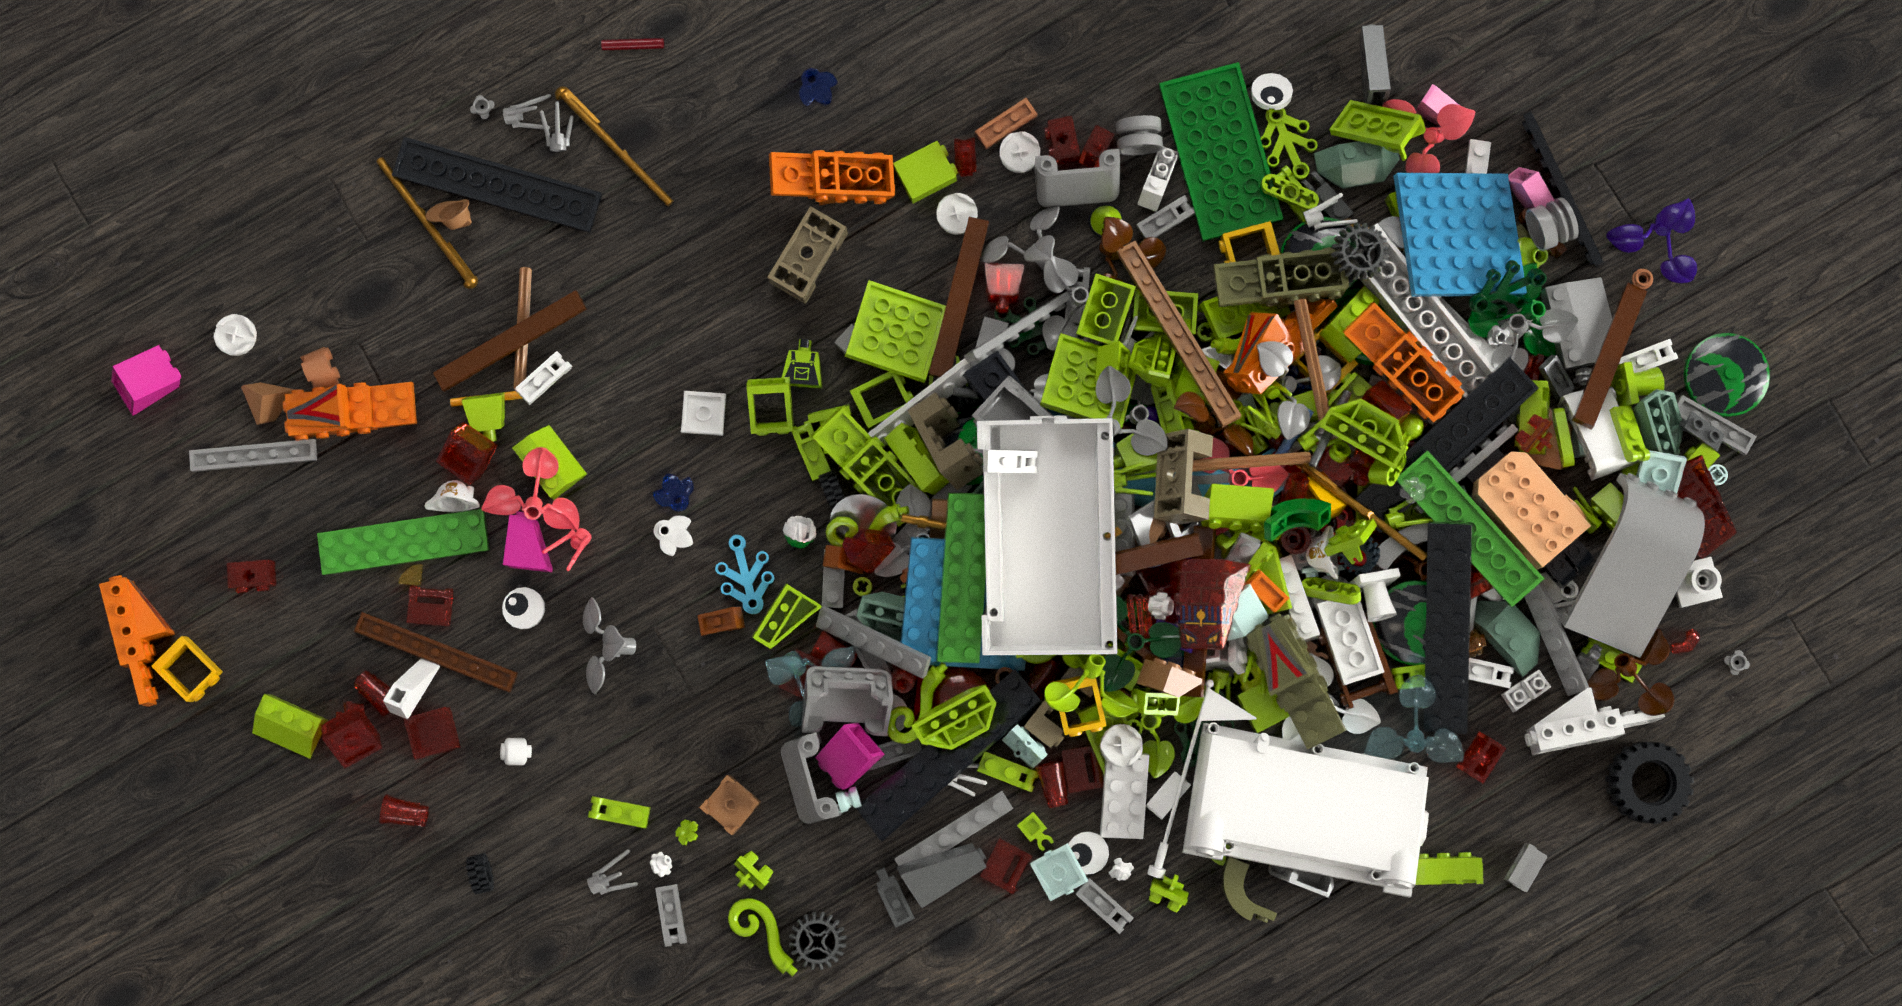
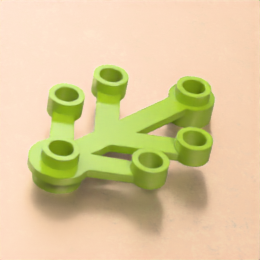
(1285, 139)

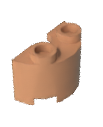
(318, 368)

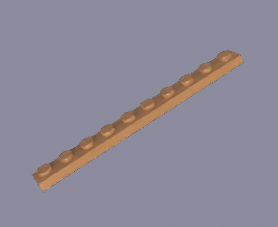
(1179, 334)

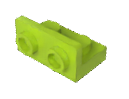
(1352, 383)

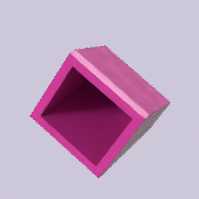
(145, 379)
(525, 545)
(849, 755)

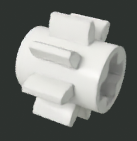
(1161, 605)

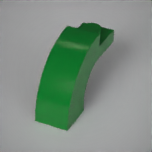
(1296, 513)

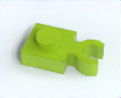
(1033, 828)

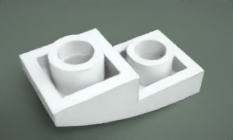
(1526, 690)
(1164, 798)

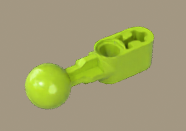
(1383, 474)

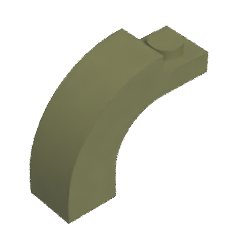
(1233, 888)

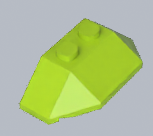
(1153, 359)
(1367, 430)
(957, 719)

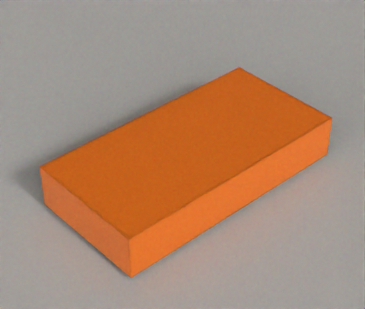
(1267, 591)

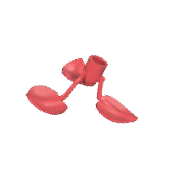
(1453, 123)
(1260, 476)
(559, 515)

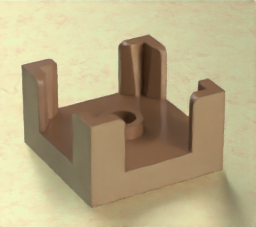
(730, 804)

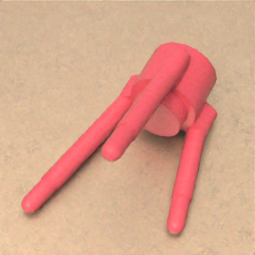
(578, 541)

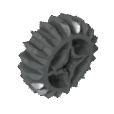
(1362, 258)
(824, 948)

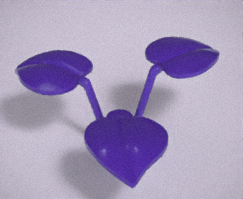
(1677, 217)

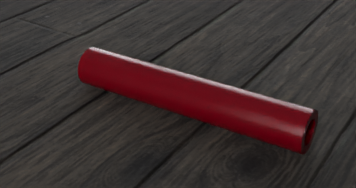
(629, 44)

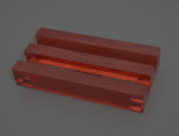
(1131, 614)

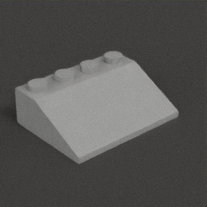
(1590, 305)

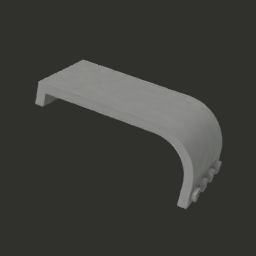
(1638, 567)

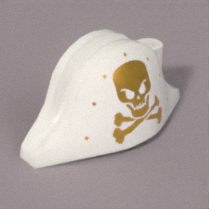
(453, 497)
(1317, 557)

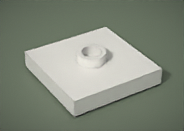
(703, 413)

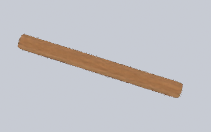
(522, 314)
(1311, 357)
(1251, 461)

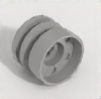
(1551, 224)

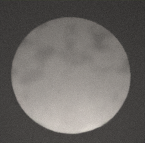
(863, 511)

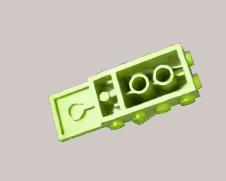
(862, 458)

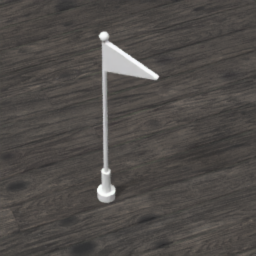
(1213, 708)

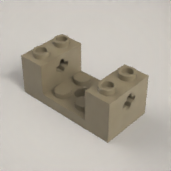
(798, 274)
(936, 419)
(1173, 495)
(1045, 729)

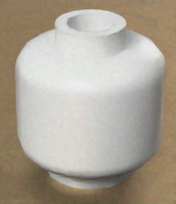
(515, 751)

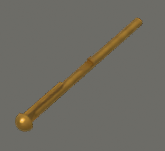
(590, 119)
(470, 280)
(1367, 513)

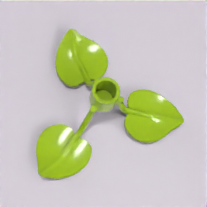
(1064, 700)
(1163, 753)

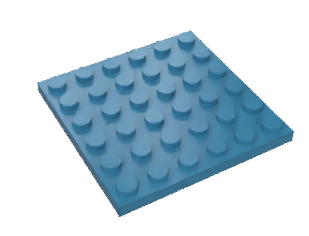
(1456, 231)
(923, 606)

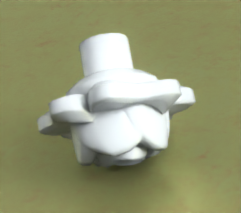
(661, 864)
(1121, 870)

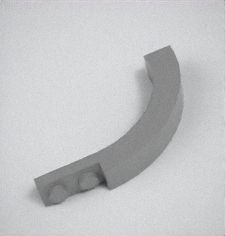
(1392, 549)

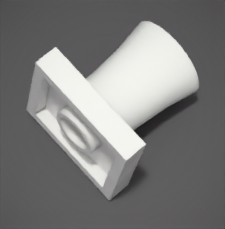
(1692, 591)
(1376, 595)

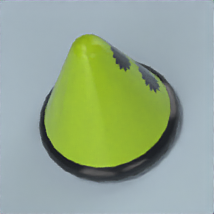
(1097, 216)

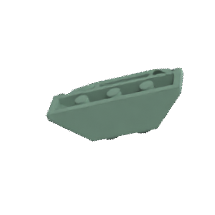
(1355, 164)
(1659, 422)
(882, 613)
(1509, 634)

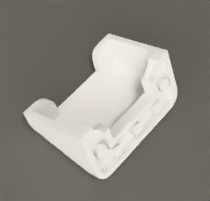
(1602, 442)

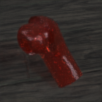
(1688, 644)

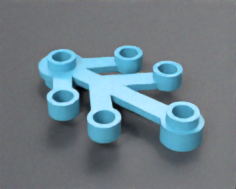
(746, 577)

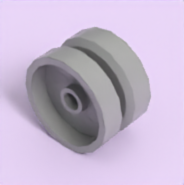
(1139, 135)

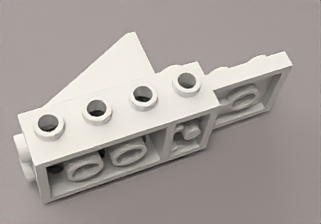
(1581, 724)

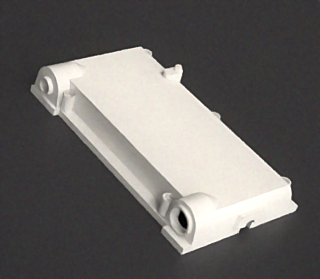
(1047, 539)
(1307, 808)

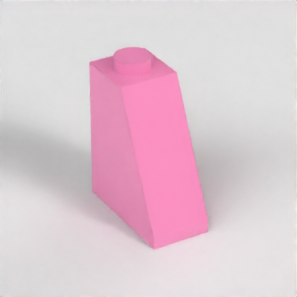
(1432, 103)
(1529, 188)

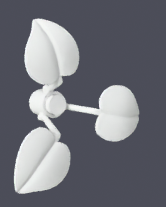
(1355, 720)

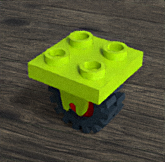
(1355, 547)

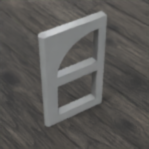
(1141, 521)

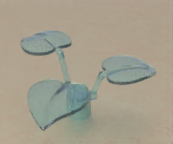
(783, 668)
(1442, 748)

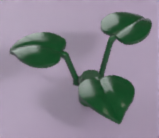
(1164, 644)

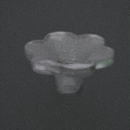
(1412, 496)

